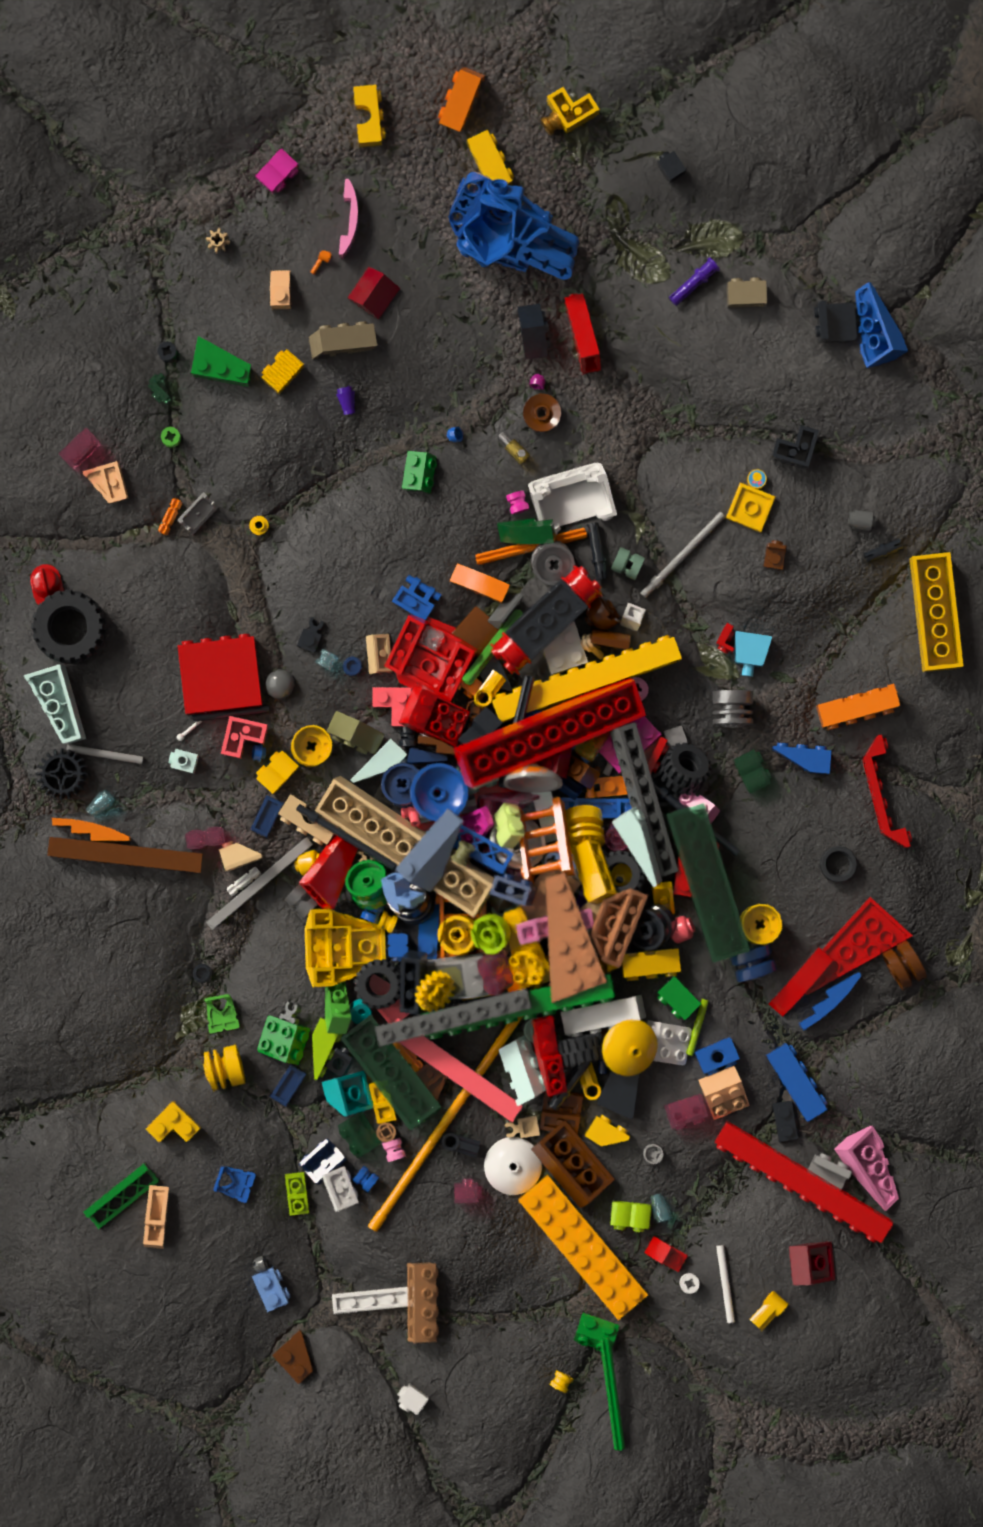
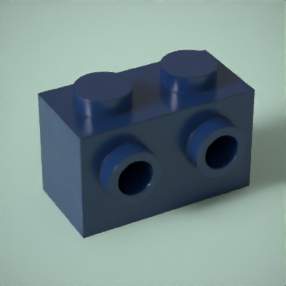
(514, 890)

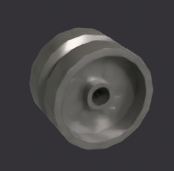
(544, 554)

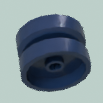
(393, 781)
(753, 963)

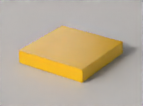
(750, 507)

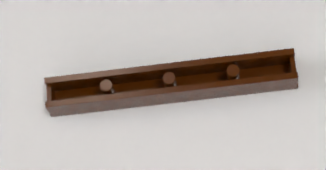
(125, 854)

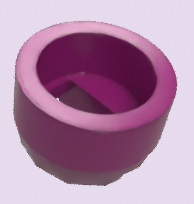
(537, 382)

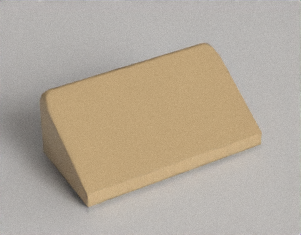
(378, 652)

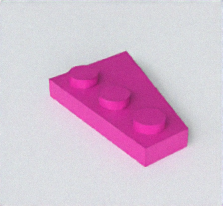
(479, 822)

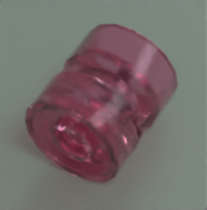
(613, 839)

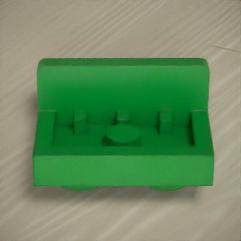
(419, 471)
(593, 1329)

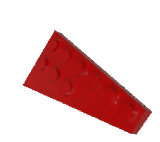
(860, 940)

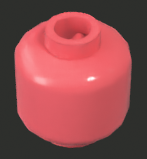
(684, 929)

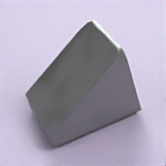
(675, 736)

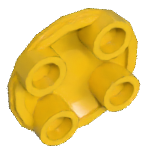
(526, 968)

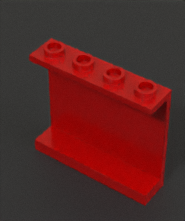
(219, 674)

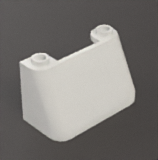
(573, 496)

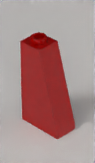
(582, 333)
(328, 872)

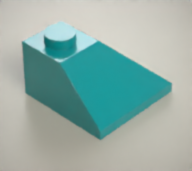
(348, 1093)

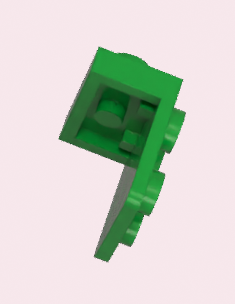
(283, 1040)

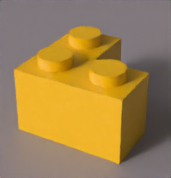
(572, 113)
(173, 1118)

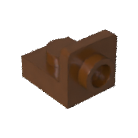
(774, 555)

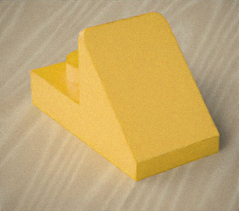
(663, 895)

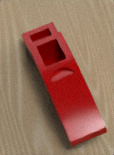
(547, 1055)

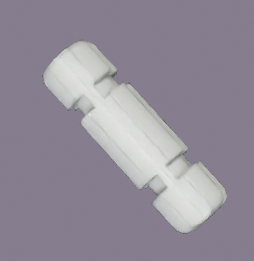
(243, 881)

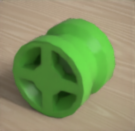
(172, 440)

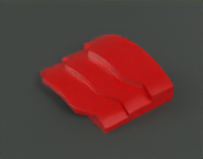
(430, 669)

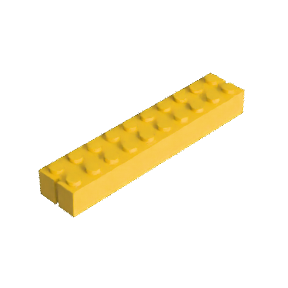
(593, 676)

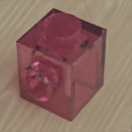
(467, 1191)

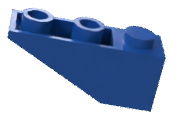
(810, 760)

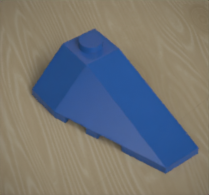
(879, 332)

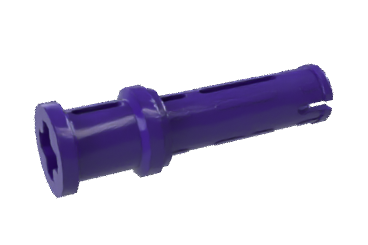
(701, 276)

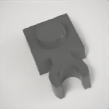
(290, 1015)

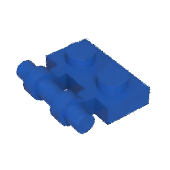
(414, 603)

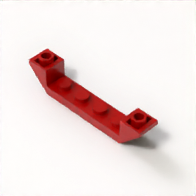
(878, 748)

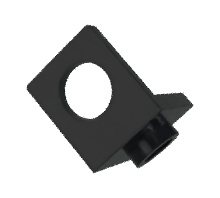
(343, 1054)

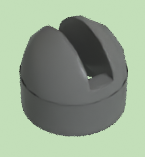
(260, 1264)

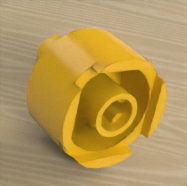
(450, 941)

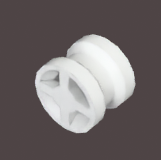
(689, 1280)

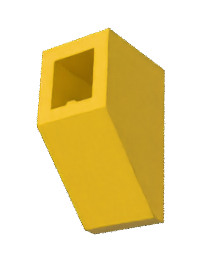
(604, 1133)

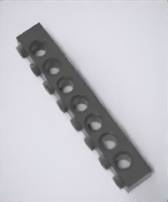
(642, 792)
(453, 1017)

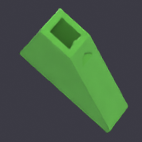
(337, 1009)

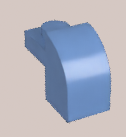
(398, 892)

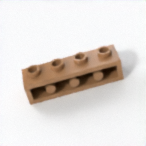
(422, 1302)

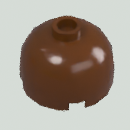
(602, 614)

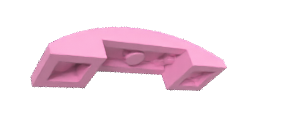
(346, 241)
(538, 928)

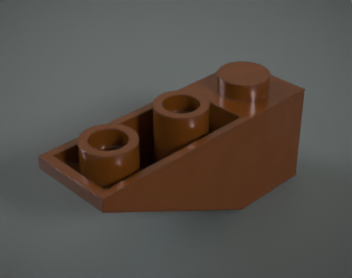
(582, 772)

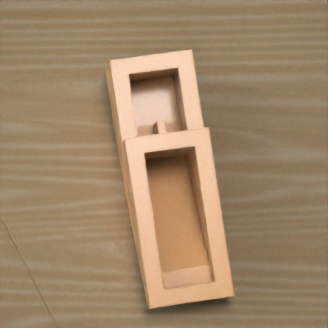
(156, 1217)

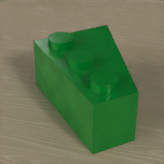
(219, 365)

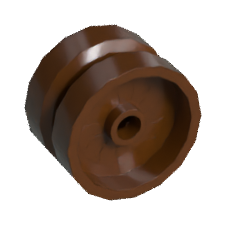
(901, 966)

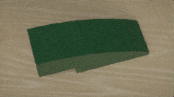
(527, 531)

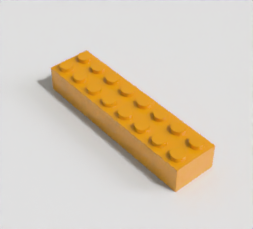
(582, 1247)

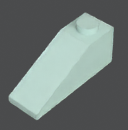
(386, 757)

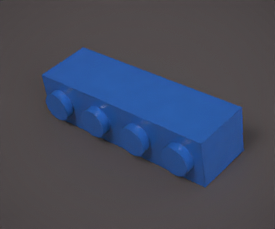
(796, 1082)

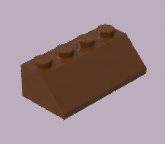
(572, 1164)

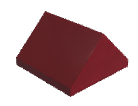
(374, 292)

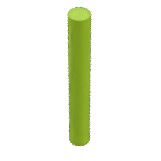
(697, 1027)

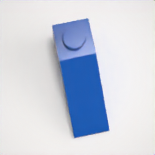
(429, 934)

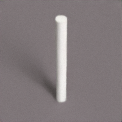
(725, 1283)

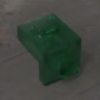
(158, 394)

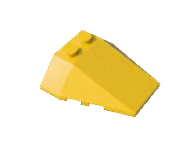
(339, 946)

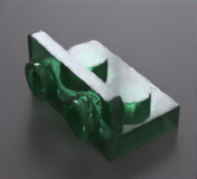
(359, 1134)

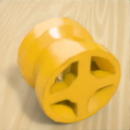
(387, 922)
(561, 1381)

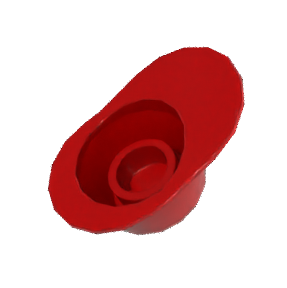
(44, 582)

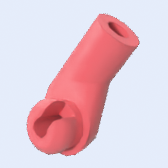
(412, 814)

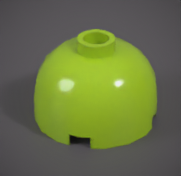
(491, 933)

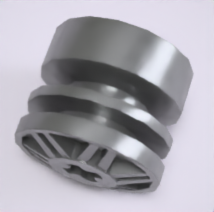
(732, 707)

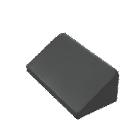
(505, 609)

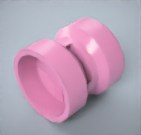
(394, 1144)

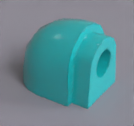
(359, 1011)

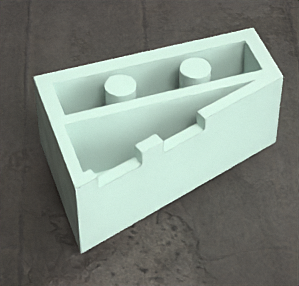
(523, 1068)

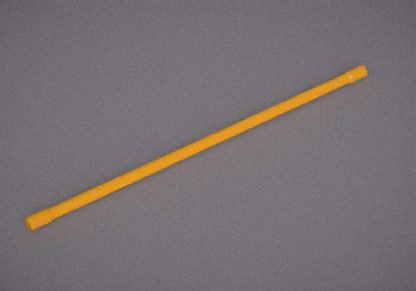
(381, 1215)

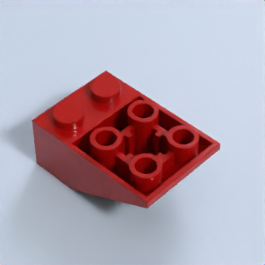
(433, 716)

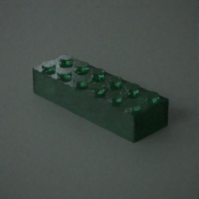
(391, 1074)

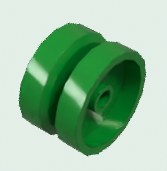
(366, 885)

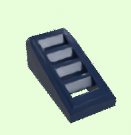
(419, 756)

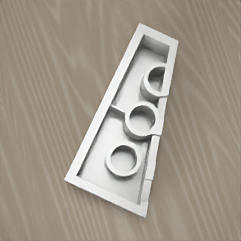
(602, 1015)

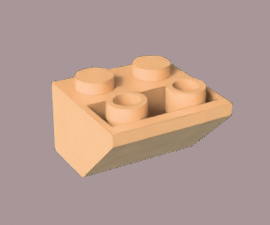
(724, 1092)

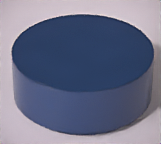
(352, 666)

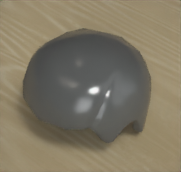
(280, 684)

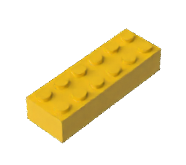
(936, 612)

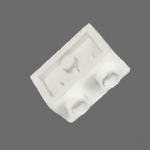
(340, 1188)

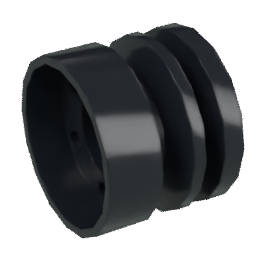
(421, 912)

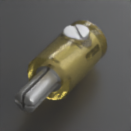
(514, 449)

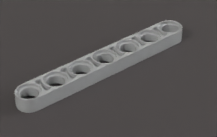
(259, 883)

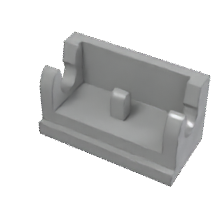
(197, 513)

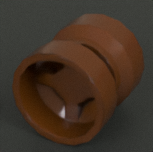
(472, 708)

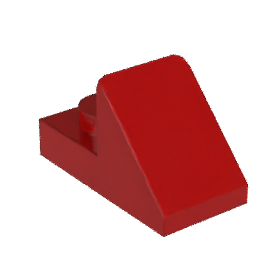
(665, 1254)

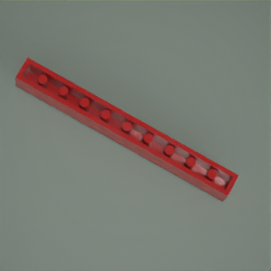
(803, 1181)

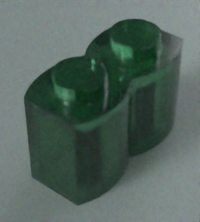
(752, 771)

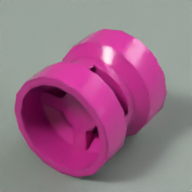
(517, 501)

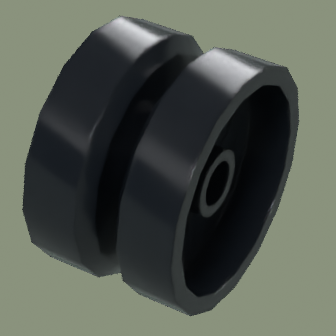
(653, 927)

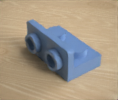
(270, 1289)

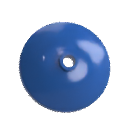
(445, 780)

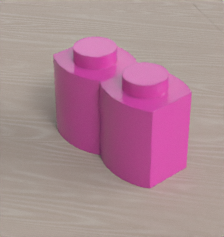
(277, 171)

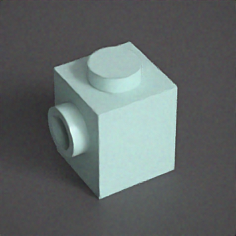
(183, 761)

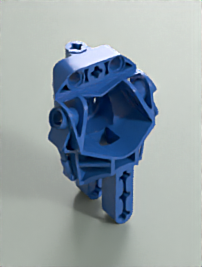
(513, 241)

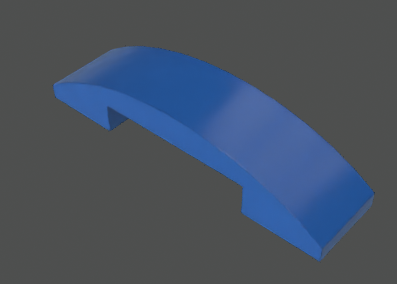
(610, 807)

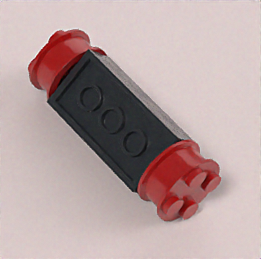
(546, 620)

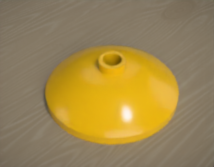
(621, 1043)

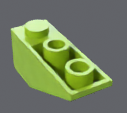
(322, 1047)

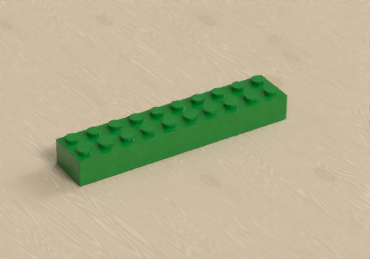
(541, 1002)

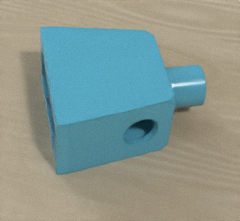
(750, 650)

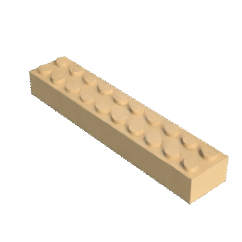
(395, 838)

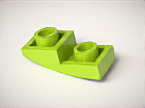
(296, 1193)

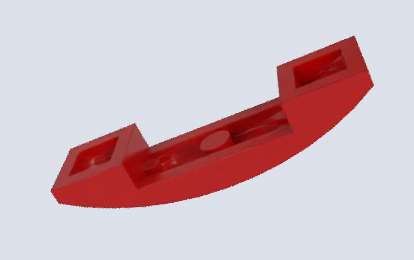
(801, 982)

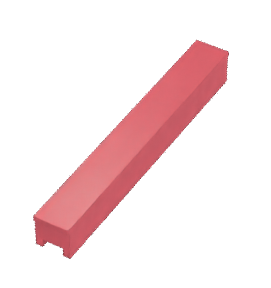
(463, 1075)

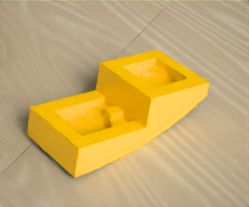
(383, 1110)

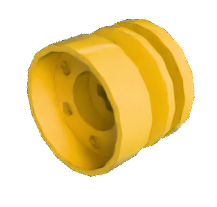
(315, 735)
(585, 824)
(770, 921)
(224, 1068)

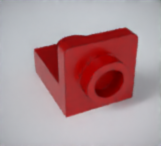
(726, 635)

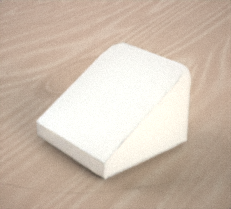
(632, 617)

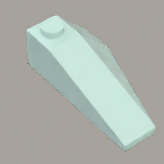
(635, 833)

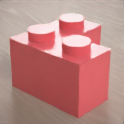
(391, 698)
(240, 730)

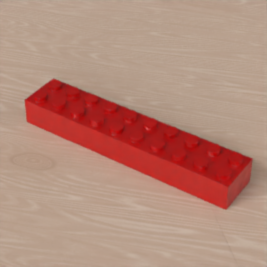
(549, 732)

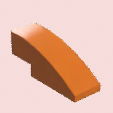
(480, 583)

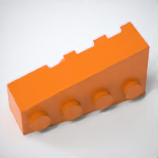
(858, 706)

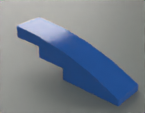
(835, 995)

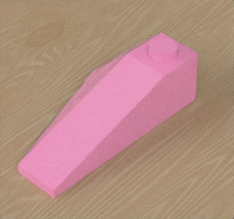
(869, 1166)

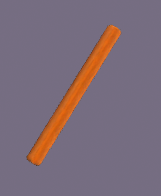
(518, 549)

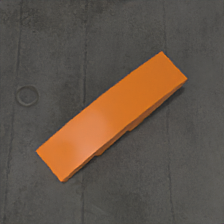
(97, 832)

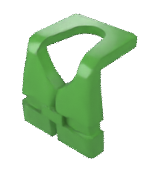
(222, 1019)

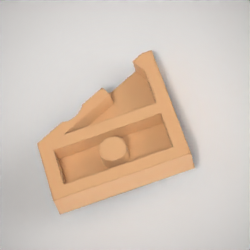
(108, 481)

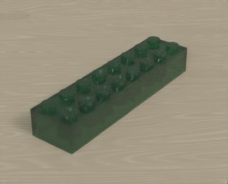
(707, 882)

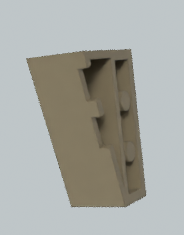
(342, 339)

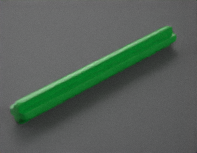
(612, 1394)

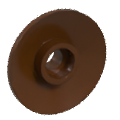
(544, 403)

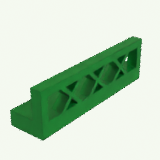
(113, 1193)

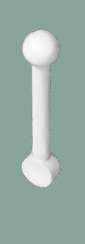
(180, 737)

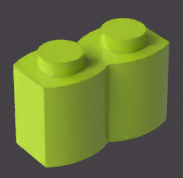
(630, 1215)

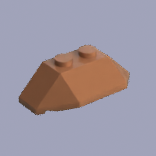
(616, 925)

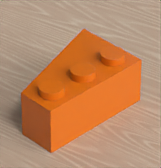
(460, 98)

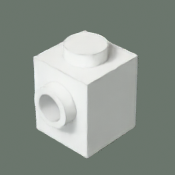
(411, 1399)

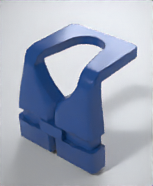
(240, 1183)

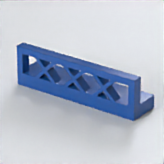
(482, 858)

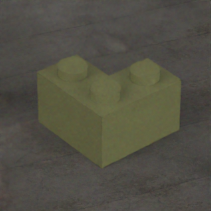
(355, 733)

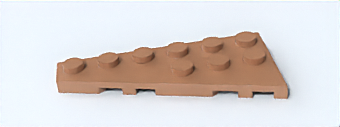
(571, 953)

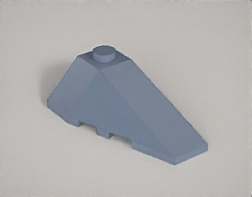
(429, 857)

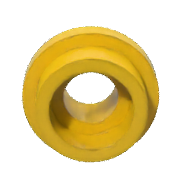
(261, 531)

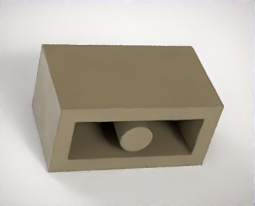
(746, 293)

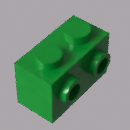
(678, 998)

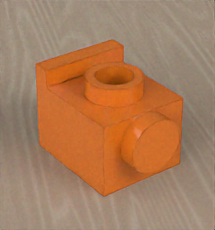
(470, 690)

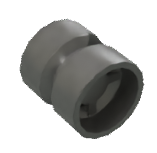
(301, 900)

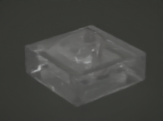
(432, 638)

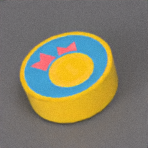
(756, 479)

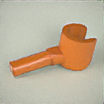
(323, 256)

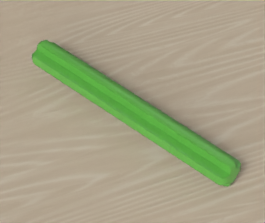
(486, 654)

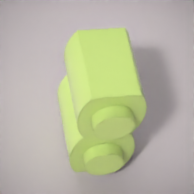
(508, 825)

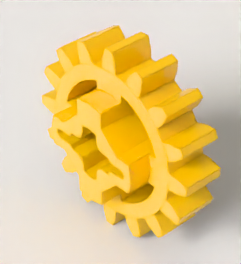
(435, 991)

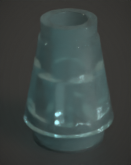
(100, 803)
(660, 1208)

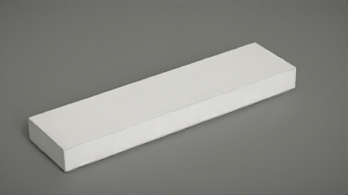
(370, 1300)

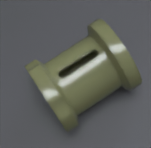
(462, 853)

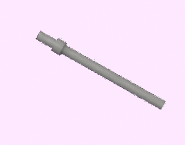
(657, 580)

